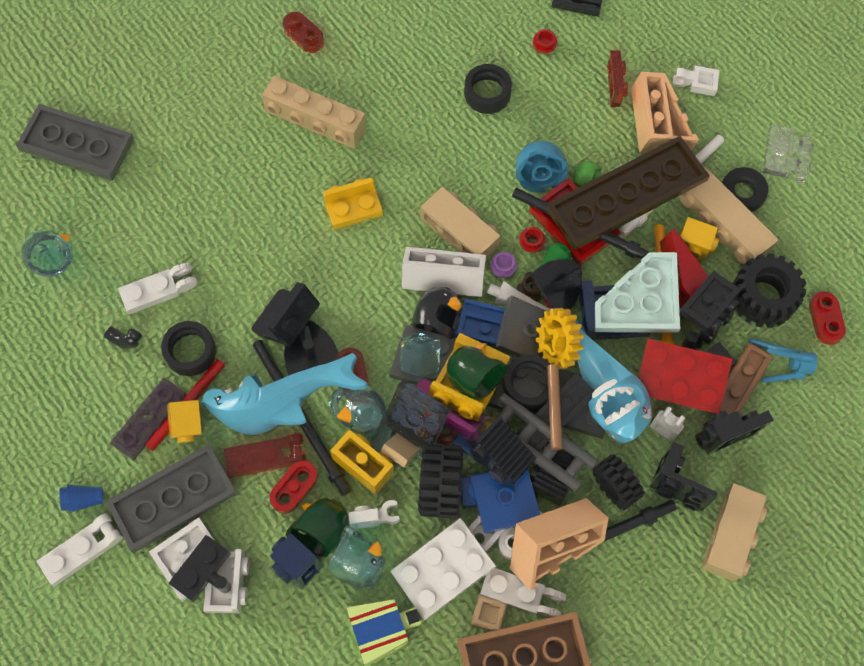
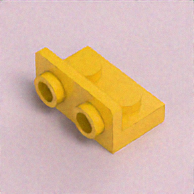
(352, 203)

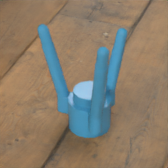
(799, 361)

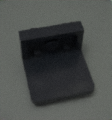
(286, 314)

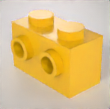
(362, 461)

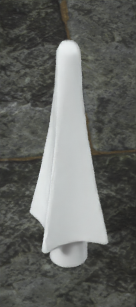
(506, 291)

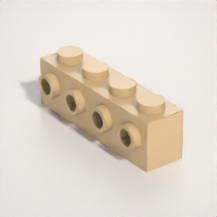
(314, 112)

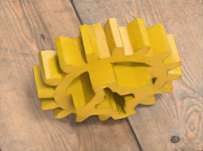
(559, 337)

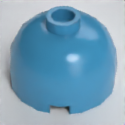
(541, 166)

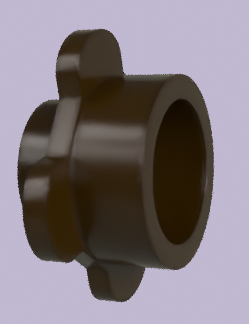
(525, 288)

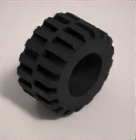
(780, 276)
(440, 481)

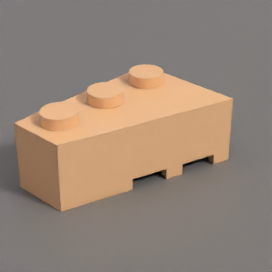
(657, 113)
(555, 537)

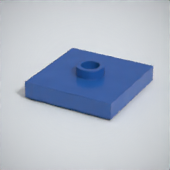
(503, 504)

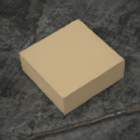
(400, 450)
(488, 613)

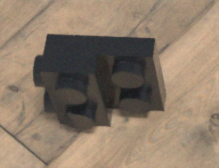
(729, 429)

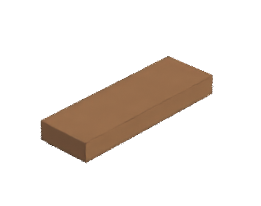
(744, 378)

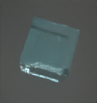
(420, 354)

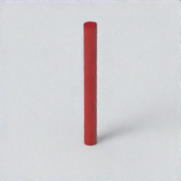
(193, 394)

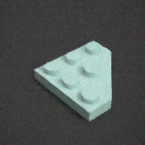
(643, 298)

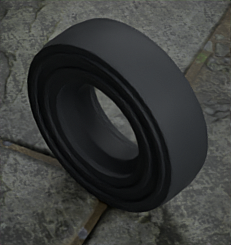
(754, 179)

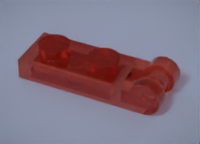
(263, 455)

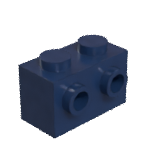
(294, 561)

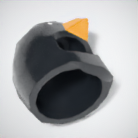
(438, 312)

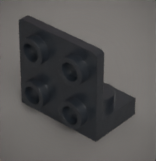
(711, 307)
(672, 485)

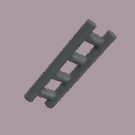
(544, 459)

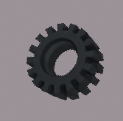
(618, 482)

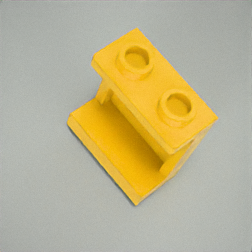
(445, 393)

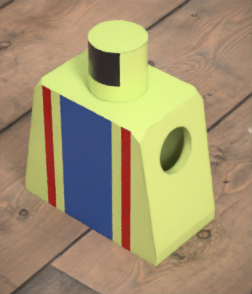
(381, 628)

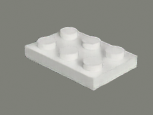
(443, 569)

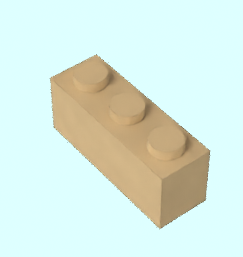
(459, 224)
(735, 533)

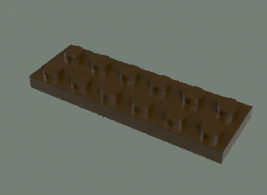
(627, 192)

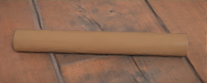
(554, 407)

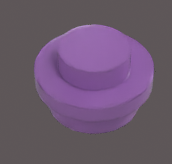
(503, 265)

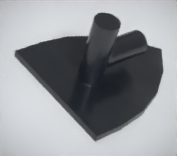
(559, 282)
(309, 349)

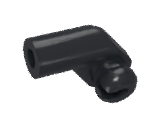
(121, 340)

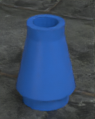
(80, 497)

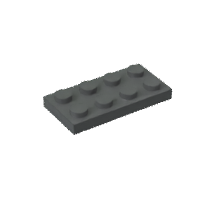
(75, 142)
(170, 498)

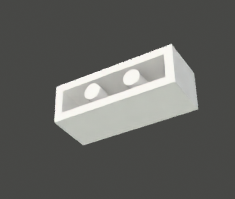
(438, 268)

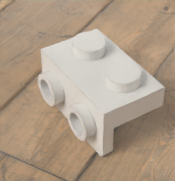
(233, 570)

